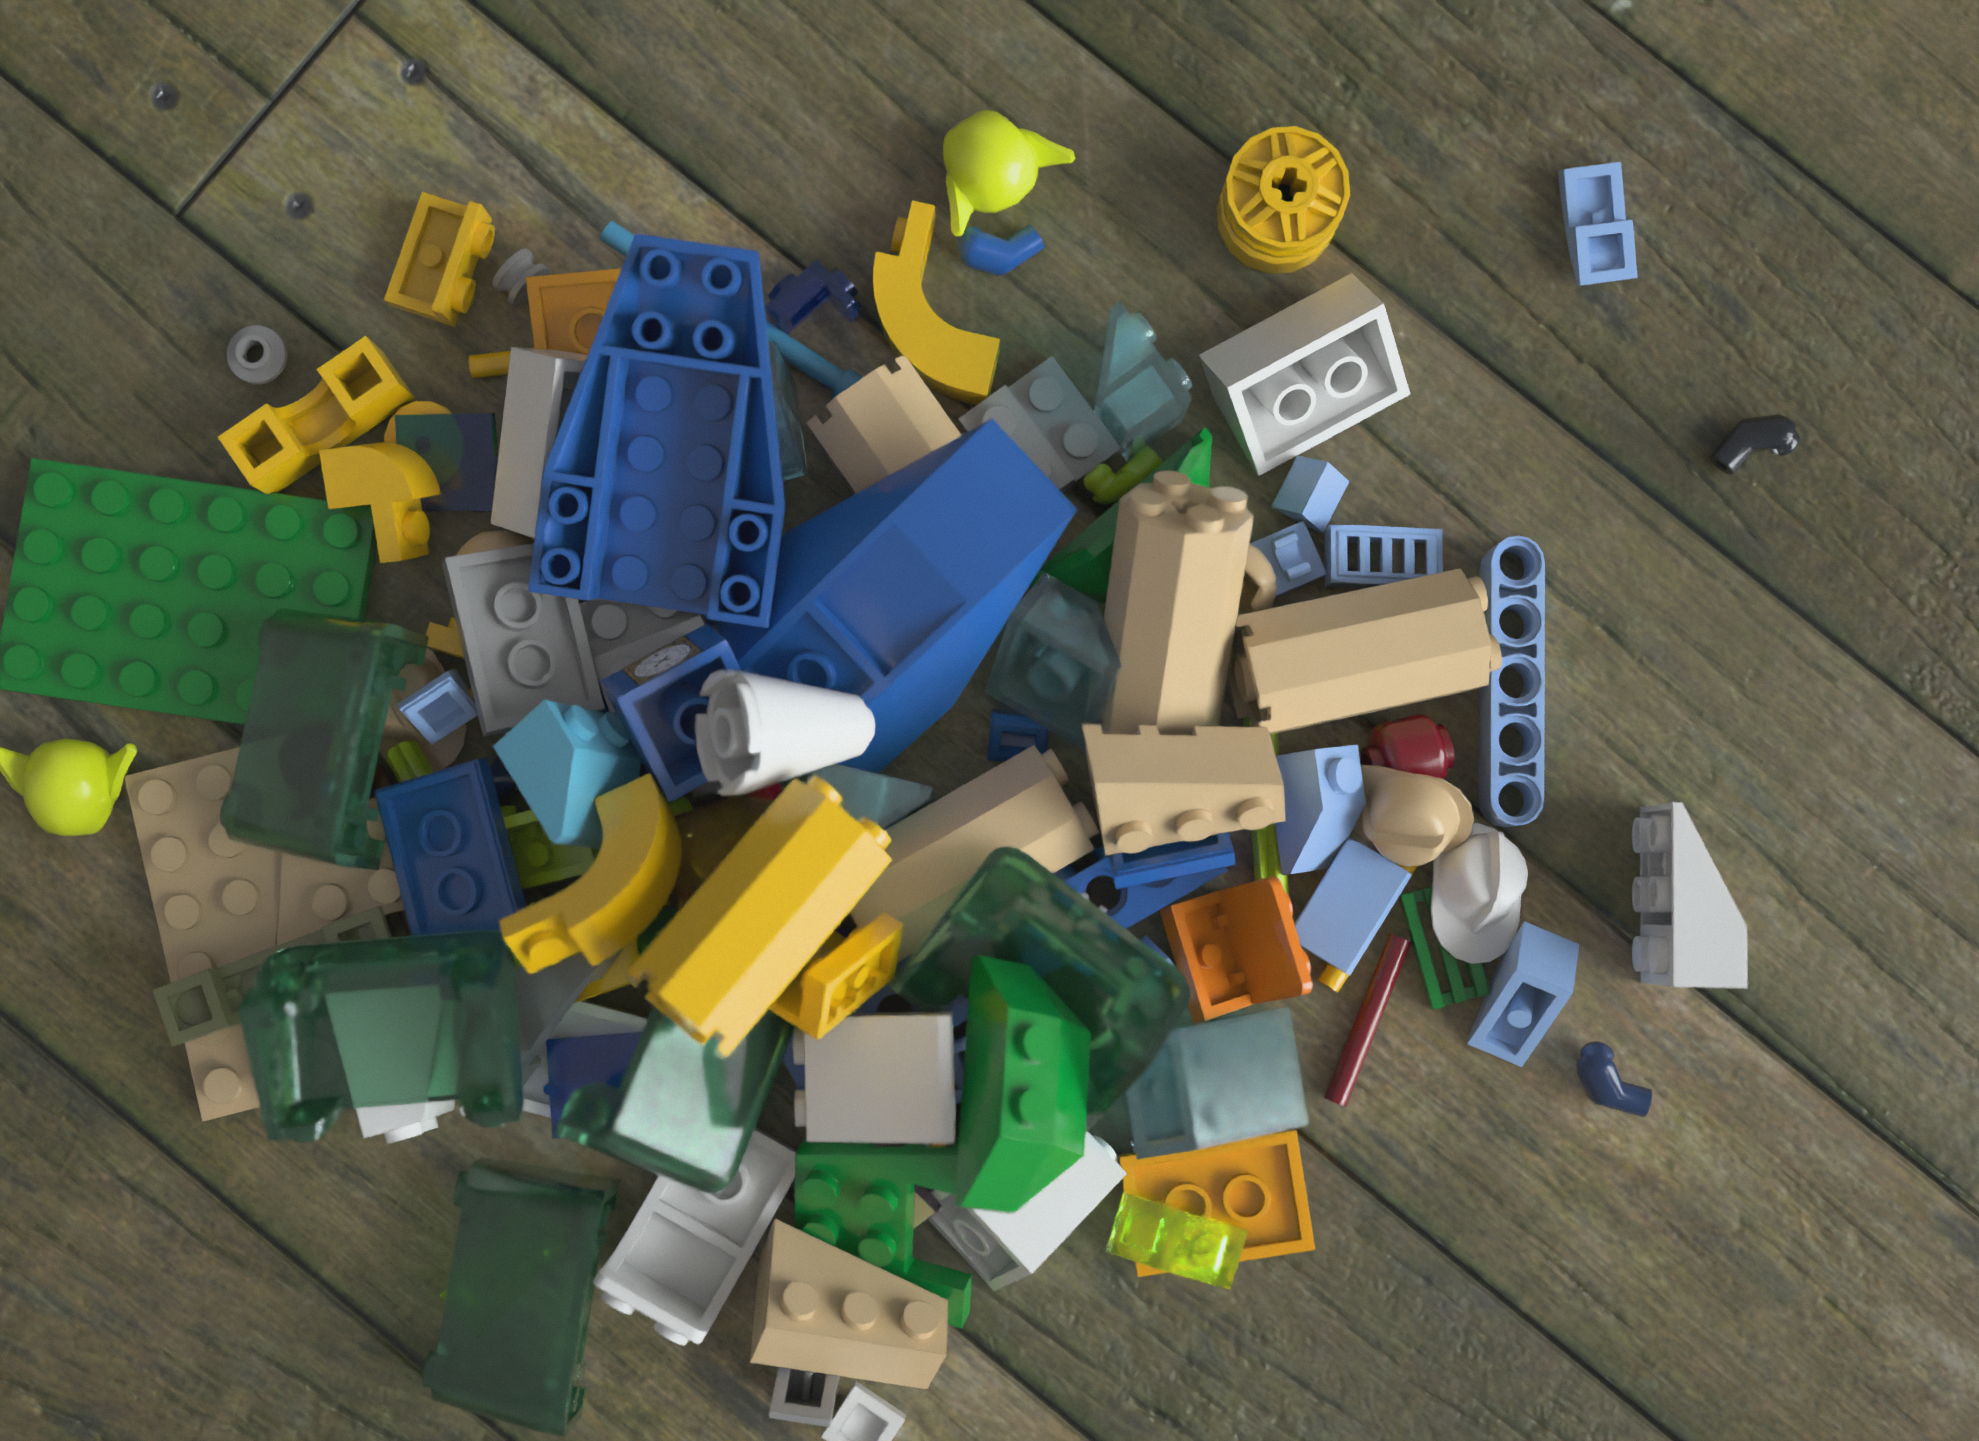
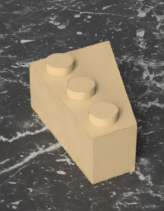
(1181, 786)
(843, 1314)

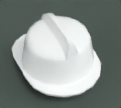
(1478, 895)

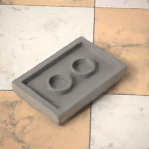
(516, 640)

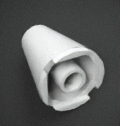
(775, 730)

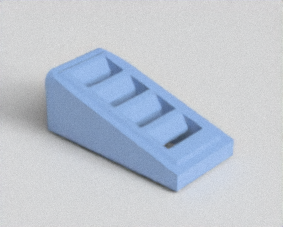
(1336, 554)

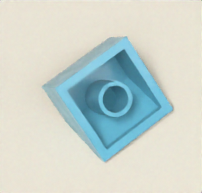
(563, 762)

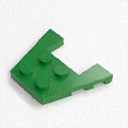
(865, 1206)

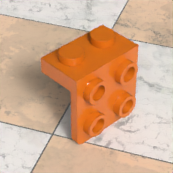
(1237, 948)

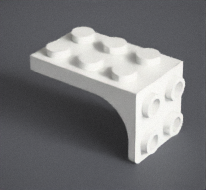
(694, 1245)

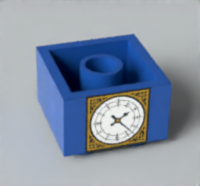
(660, 704)

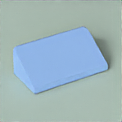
(1350, 905)

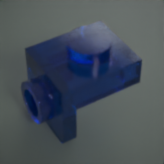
(799, 296)

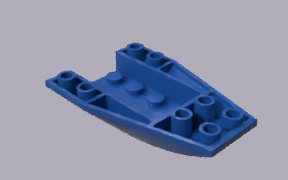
(670, 445)
(908, 584)

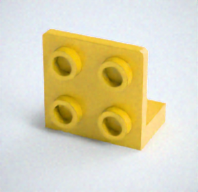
(841, 976)

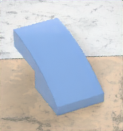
(1596, 224)

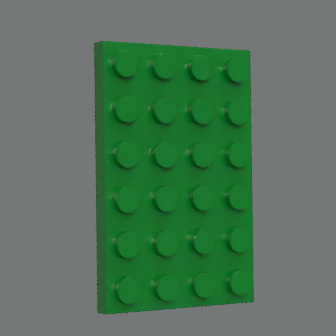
(162, 585)

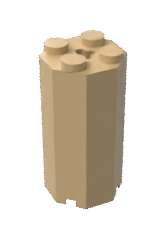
(881, 425)
(1174, 603)
(1361, 651)
(949, 839)

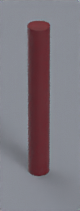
(1367, 1019)

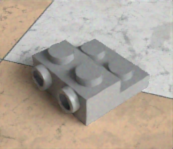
(1048, 424)
(627, 632)

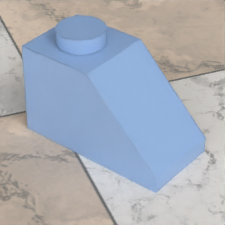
(1321, 806)
(1525, 994)

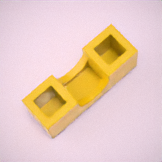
(284, 442)

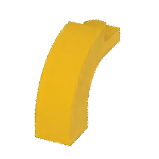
(944, 357)
(618, 891)

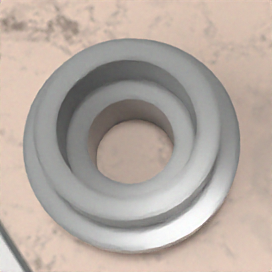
(268, 366)

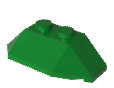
(1088, 557)
(1019, 1088)

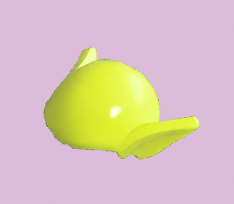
(993, 165)
(68, 783)

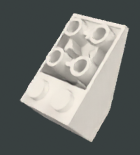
(1686, 913)

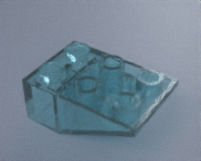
(1218, 1085)

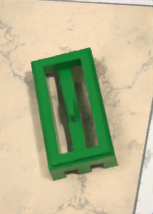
(1457, 992)

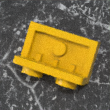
(440, 259)

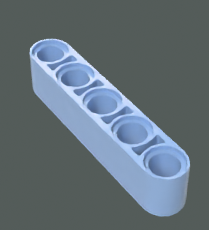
(1498, 709)

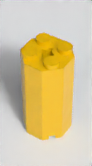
(761, 914)

